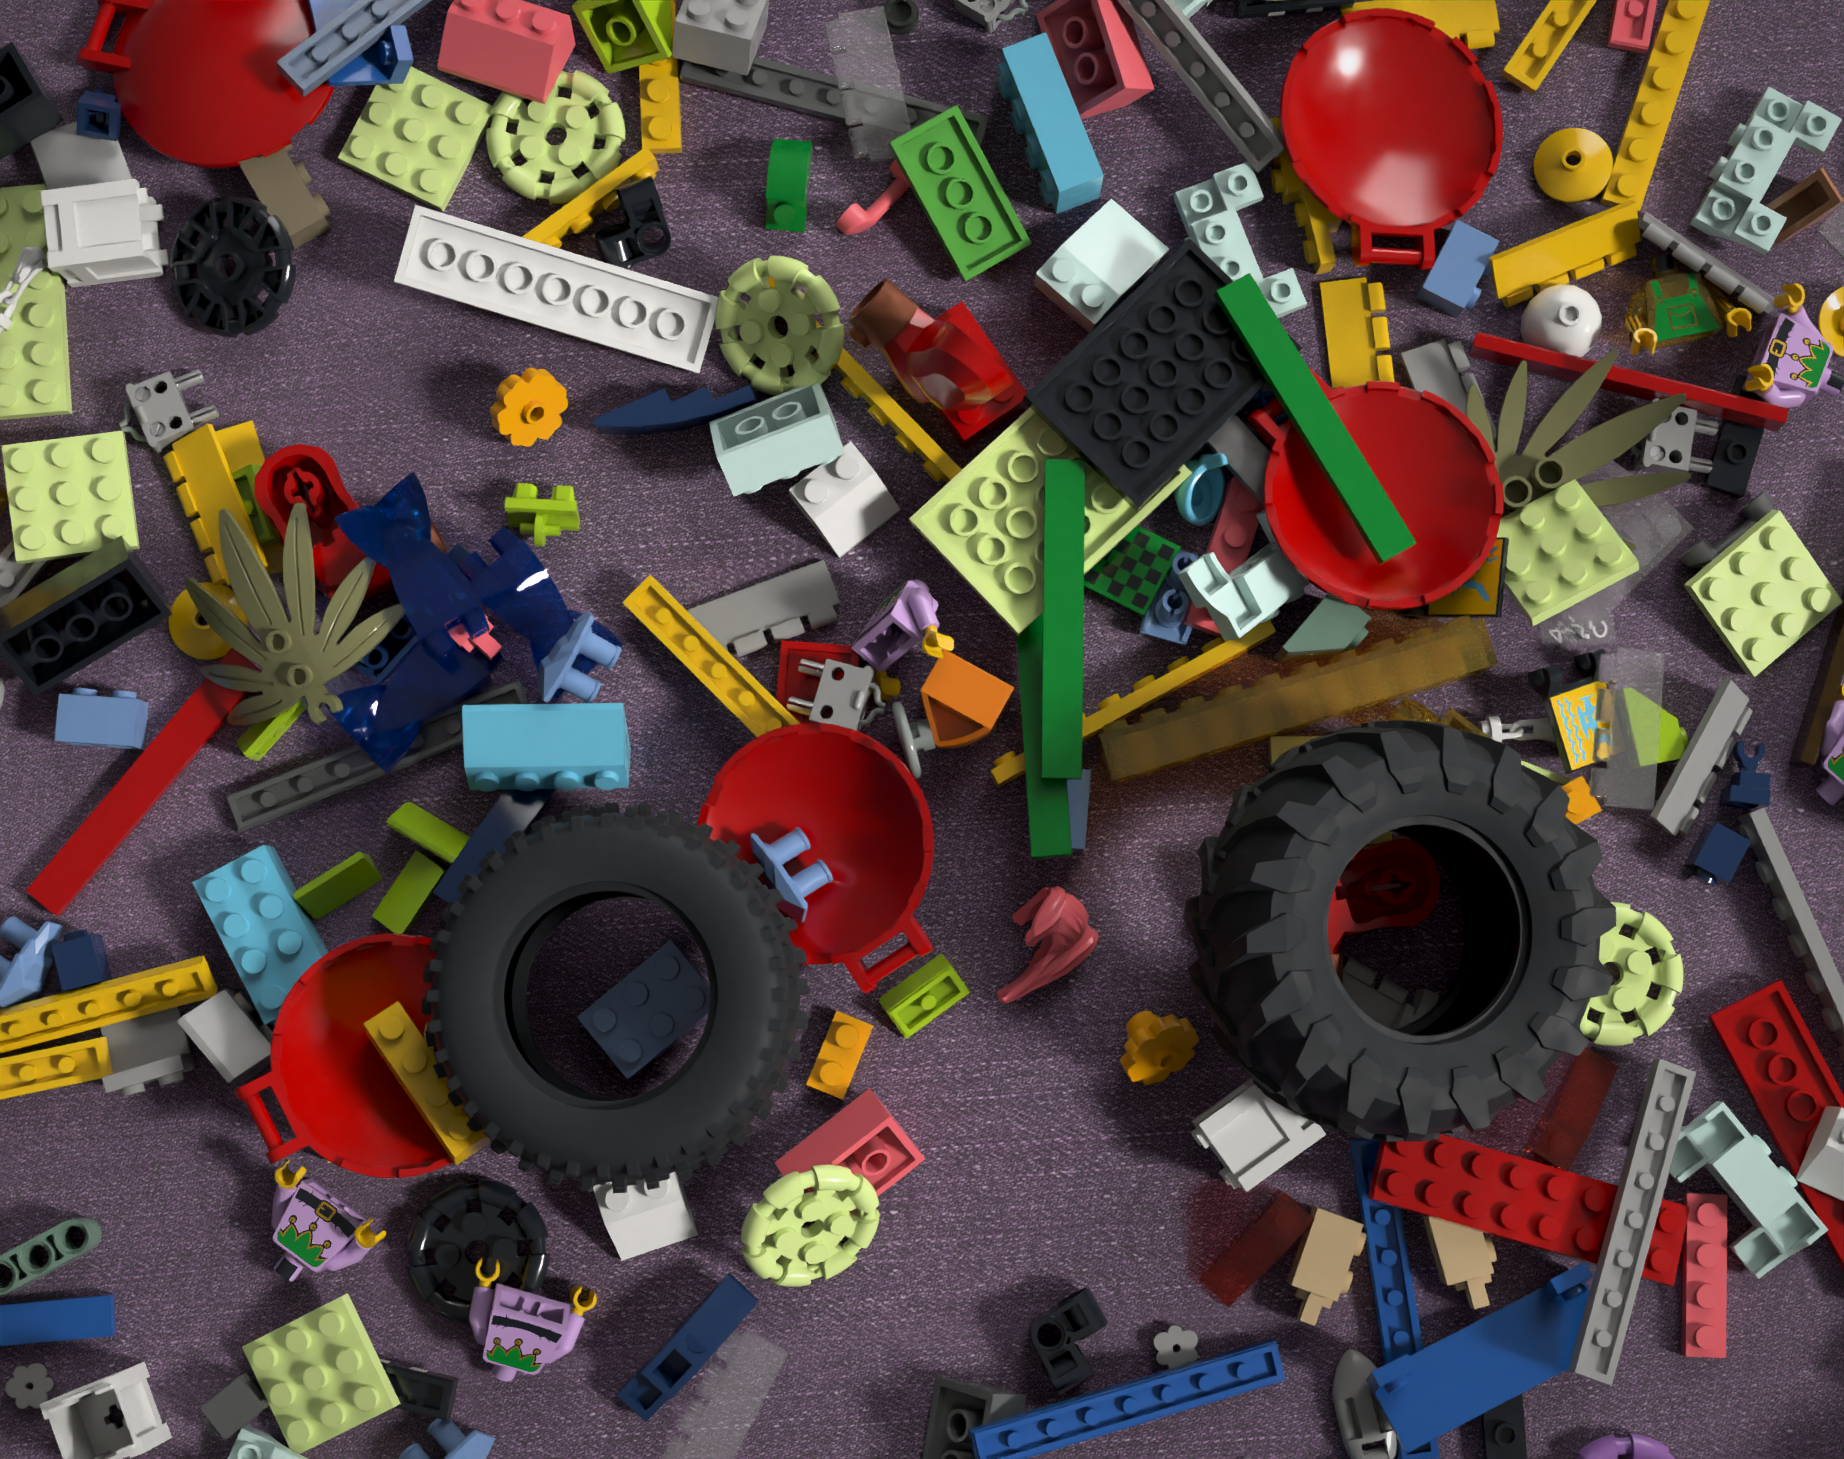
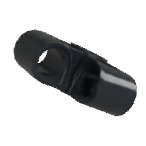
(623, 242)
(1075, 1319)

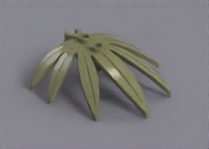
(1535, 475)
(290, 653)

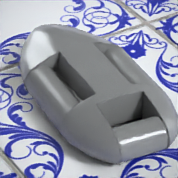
(1358, 1410)

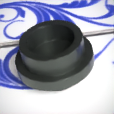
(901, 16)

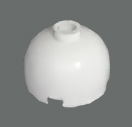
(1562, 320)

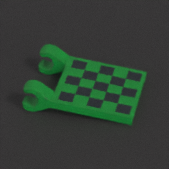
(1133, 570)

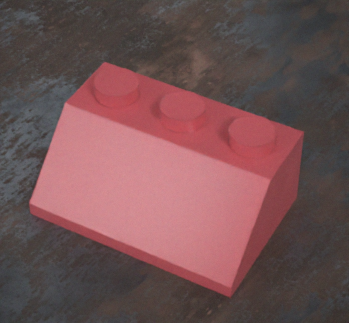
(506, 45)
(1096, 53)
(861, 1139)

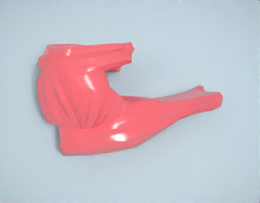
(1065, 940)

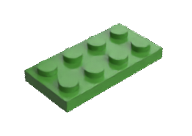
(959, 193)

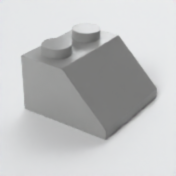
(230, 1035)

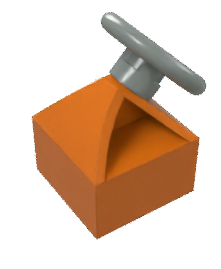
(958, 706)

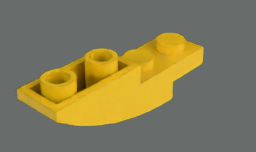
(1308, 212)

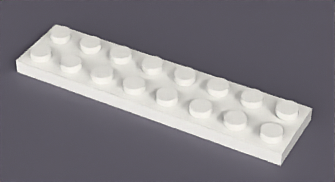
(556, 289)

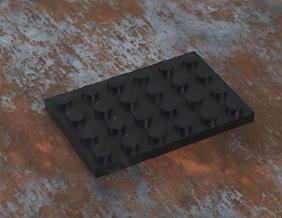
(1152, 379)

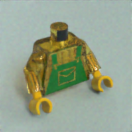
(1678, 309)

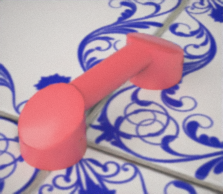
(857, 220)

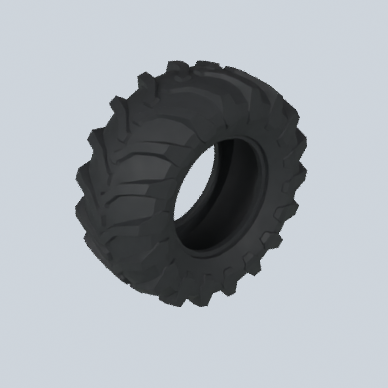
(1526, 937)

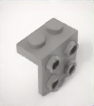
(147, 1051)

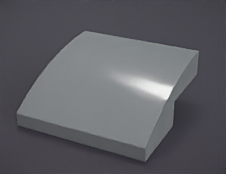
(77, 159)

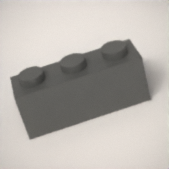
(961, 1406)

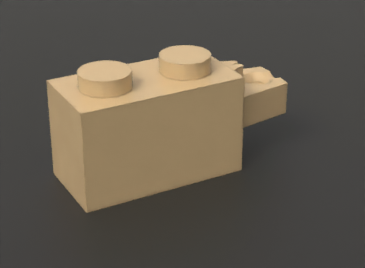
(1462, 1258)
(1324, 1262)

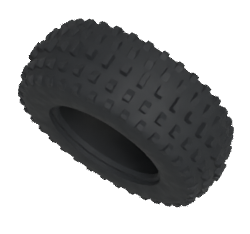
(485, 972)

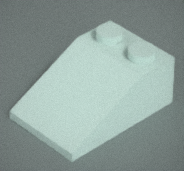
(1099, 265)

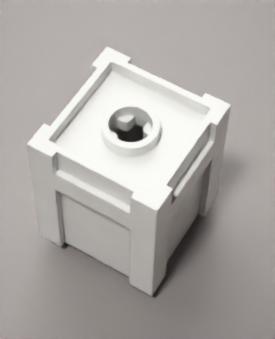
(103, 233)
(1252, 1135)
(83, 1422)

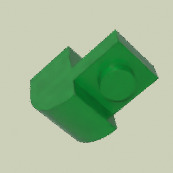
(788, 184)

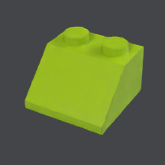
(626, 31)

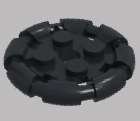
(252, 272)
(466, 1227)

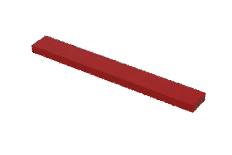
(1630, 382)
(137, 791)

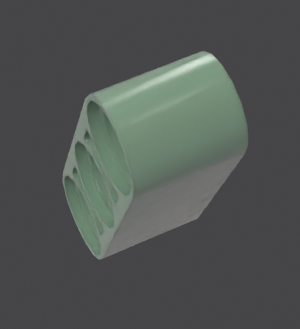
(59, 1247)

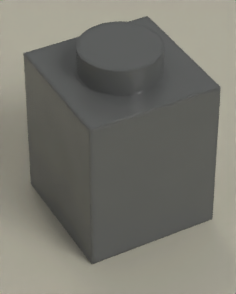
(234, 1406)

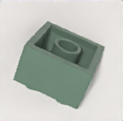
(1326, 632)

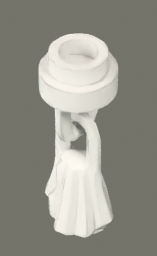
(29, 264)
(1493, 728)

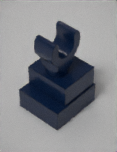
(98, 115)
(1747, 786)

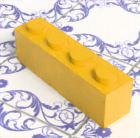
(412, 1065)

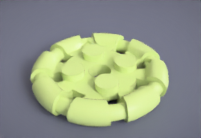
(556, 159)
(759, 330)
(1635, 980)
(788, 1208)

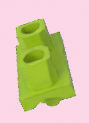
(542, 516)

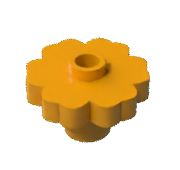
(528, 407)
(1157, 1046)

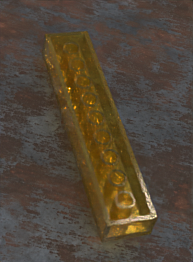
(1295, 702)

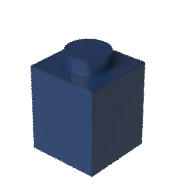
(1716, 854)
(81, 960)

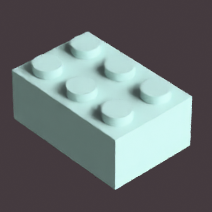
(776, 439)

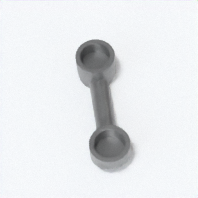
(1704, 553)

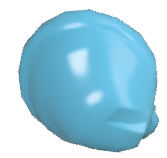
(1203, 490)

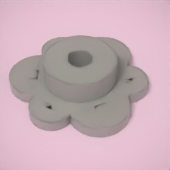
(1165, 1341)
(19, 1386)

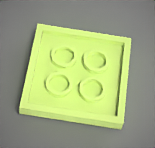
(417, 137)
(69, 496)
(1561, 552)
(1763, 593)
(321, 1375)

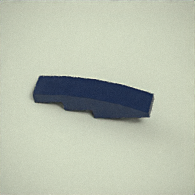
(658, 414)
(511, 812)

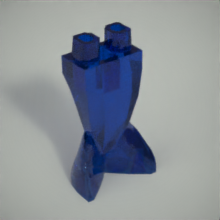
(425, 580)
(528, 599)
(389, 716)

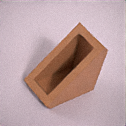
(1806, 204)

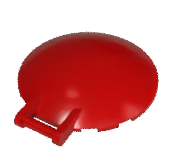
(205, 75)
(1390, 129)
(1431, 470)
(860, 820)
(331, 1075)

